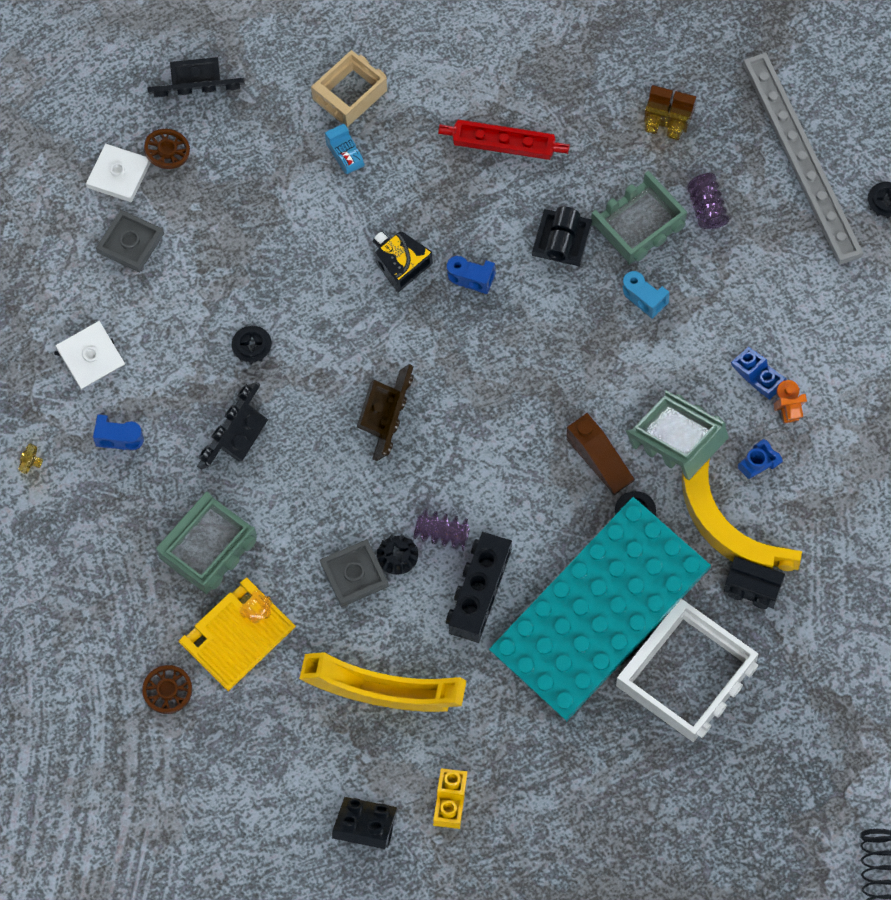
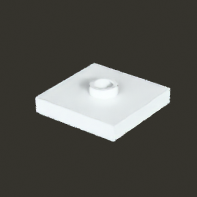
(118, 173)
(90, 355)

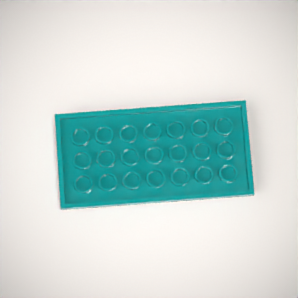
(600, 608)

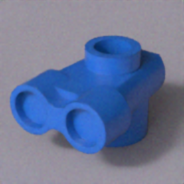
(759, 459)

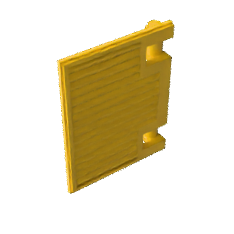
(233, 641)

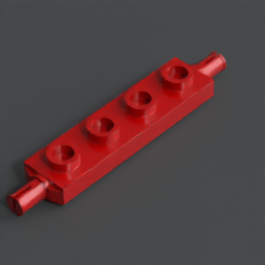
(504, 139)

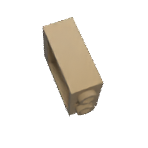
(335, 106)

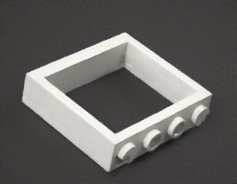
(686, 612)

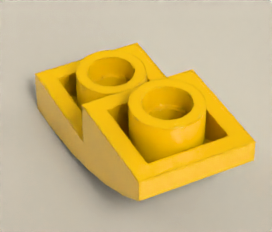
(450, 798)

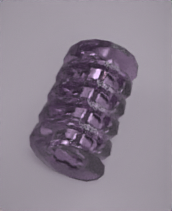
(707, 201)
(442, 529)

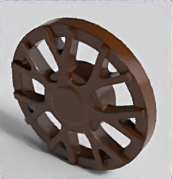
(166, 148)
(167, 689)

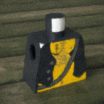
(401, 258)

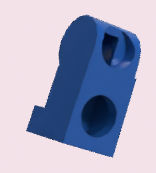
(471, 274)
(117, 435)

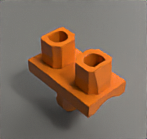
(789, 402)

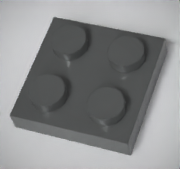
(130, 240)
(354, 573)

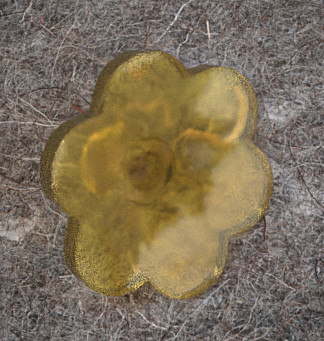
(29, 459)
(265, 603)

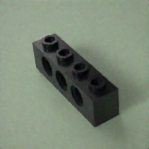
(486, 548)

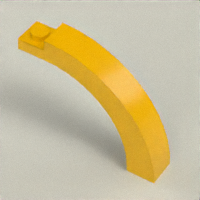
(723, 535)
(381, 689)

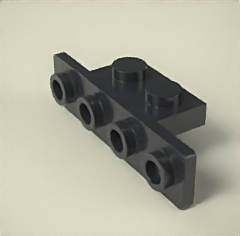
(195, 74)
(238, 430)

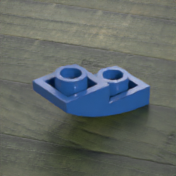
(756, 371)

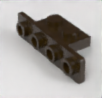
(382, 410)

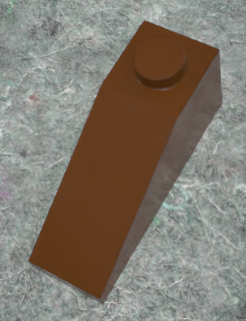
(599, 453)

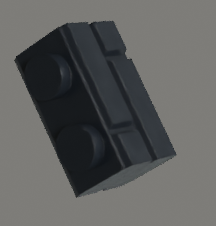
(753, 583)

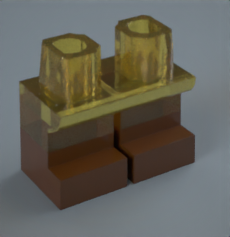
(658, 112)

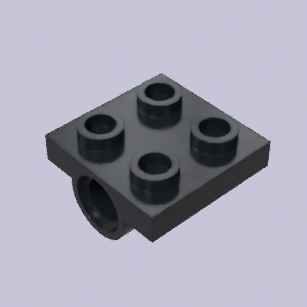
(562, 236)
(365, 823)

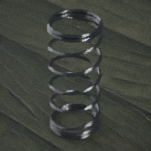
(879, 839)

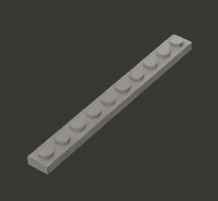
(803, 159)

